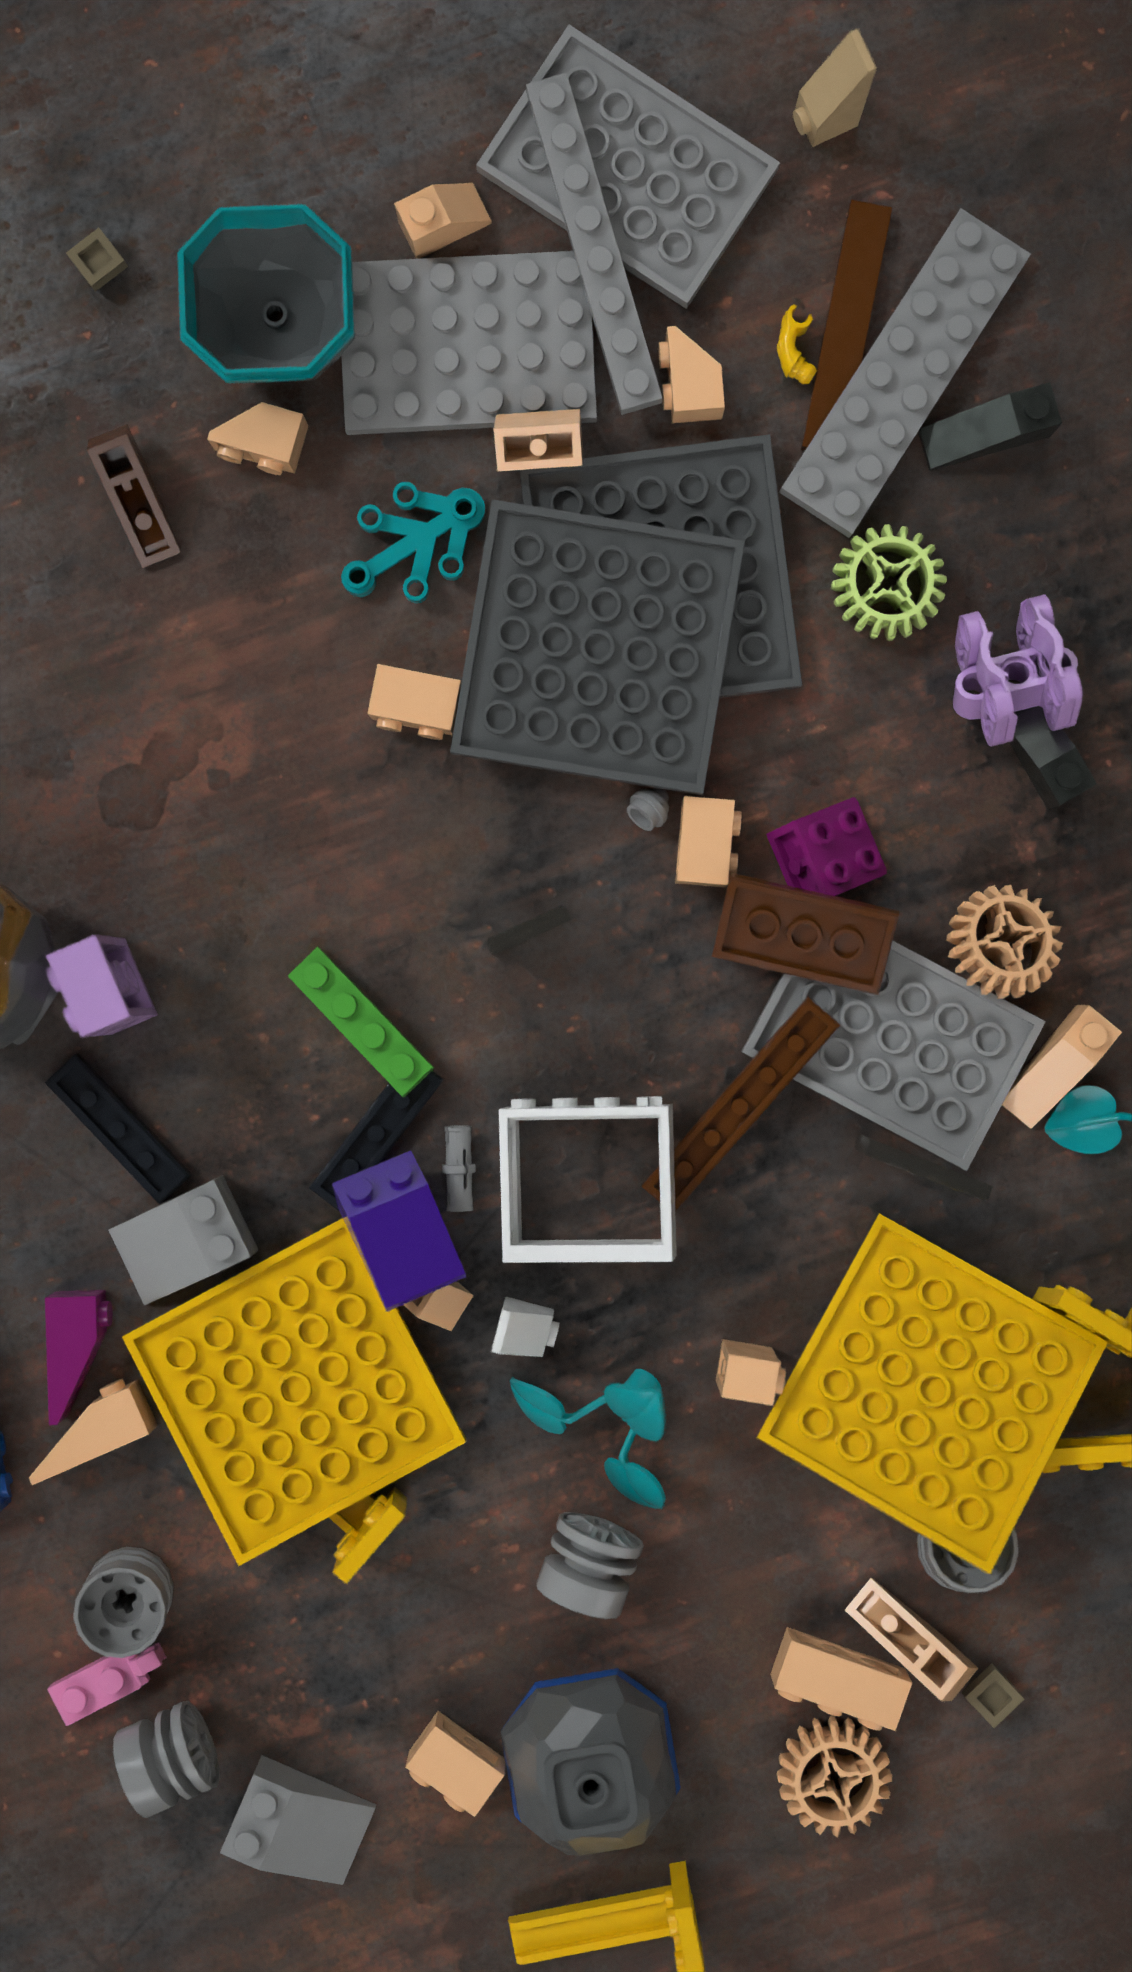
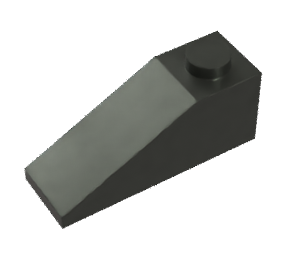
(992, 427)
(1049, 759)

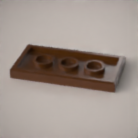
(805, 933)

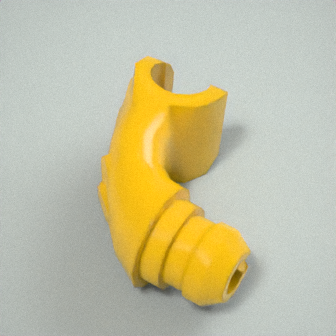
(790, 358)

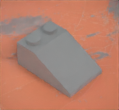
(184, 1240)
(297, 1825)

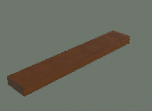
(848, 309)
(746, 1098)

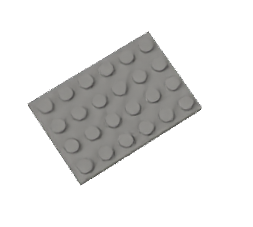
(664, 167)
(467, 341)
(916, 1057)

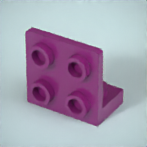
(828, 850)

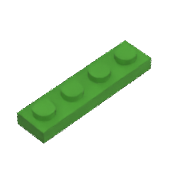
(361, 1022)

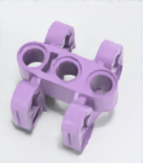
(1041, 666)

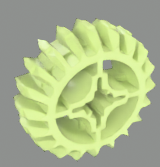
(877, 567)

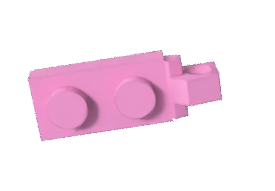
(103, 1683)

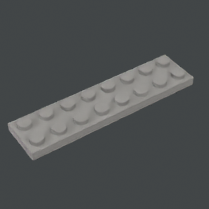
(904, 373)

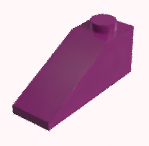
(74, 1334)

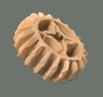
(1000, 911)
(851, 1769)

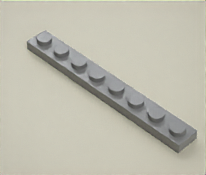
(593, 243)

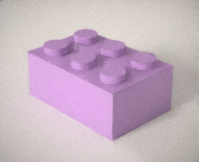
(100, 986)

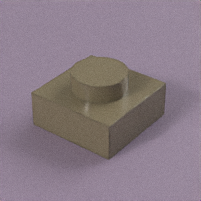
(97, 259)
(993, 1695)

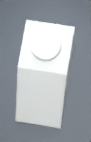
(524, 1329)

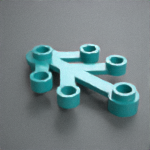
(419, 538)

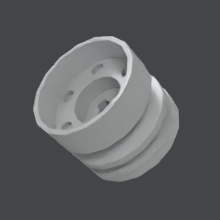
(589, 1565)
(961, 1576)
(116, 1623)
(166, 1759)

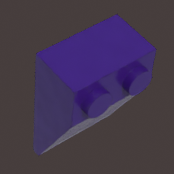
(398, 1230)

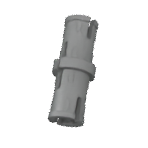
(458, 1168)

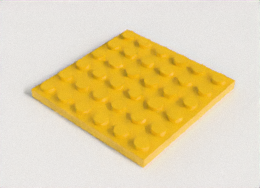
(293, 1391)
(933, 1392)

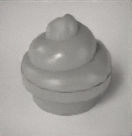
(649, 808)

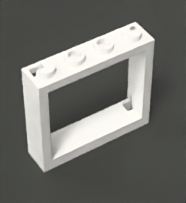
(618, 1250)

